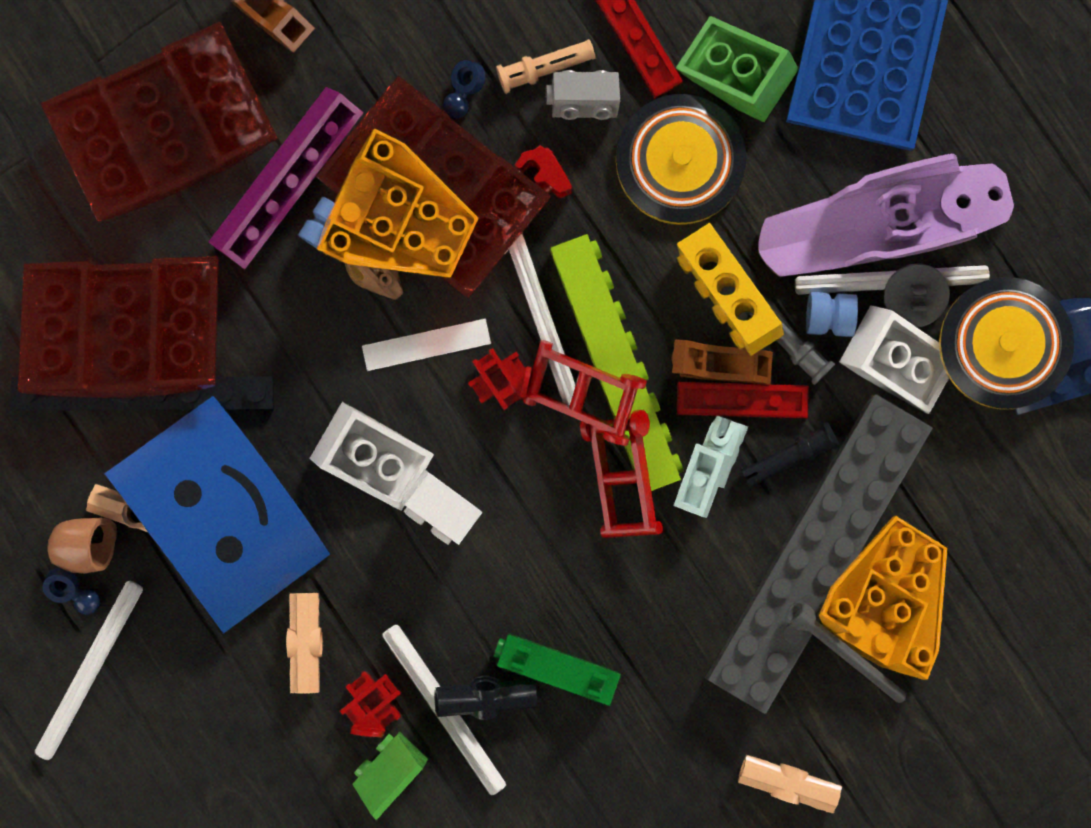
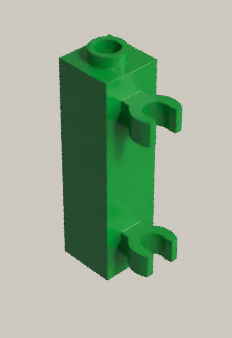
(557, 668)

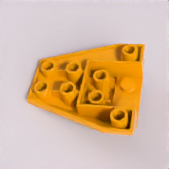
(396, 214)
(891, 600)

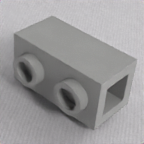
(584, 94)

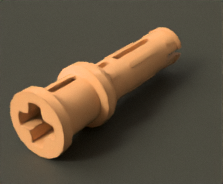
(583, 52)

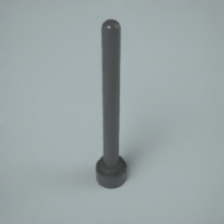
(802, 617)

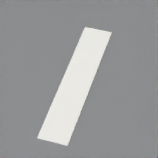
(426, 344)

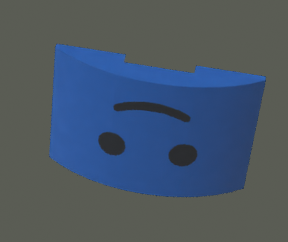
(218, 513)

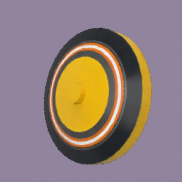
(680, 159)
(1006, 343)

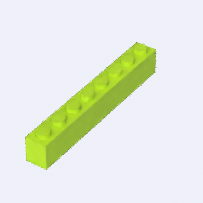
(612, 348)

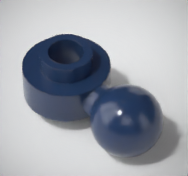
(456, 103)
(85, 600)

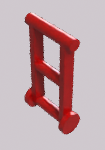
(629, 383)
(638, 426)

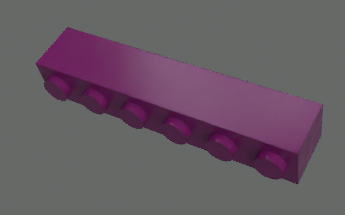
(285, 177)

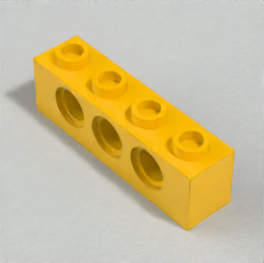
(707, 247)

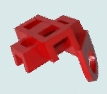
(495, 384)
(369, 695)

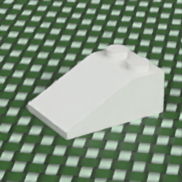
(897, 358)
(370, 456)

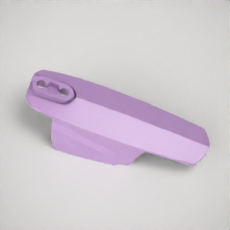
(887, 217)

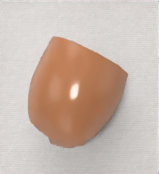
(71, 545)

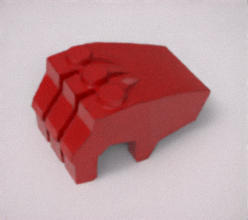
(550, 175)

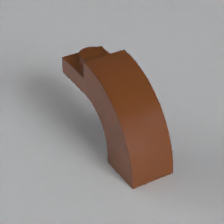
(277, 20)
(721, 363)

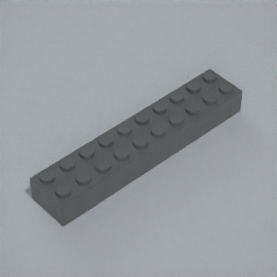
(819, 550)

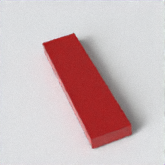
(641, 45)
(742, 400)

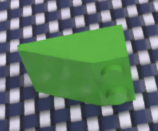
(738, 67)
(389, 773)

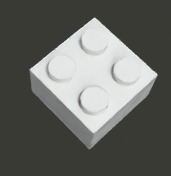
(441, 507)

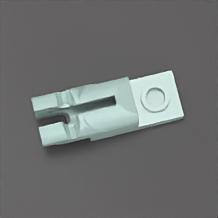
(710, 466)

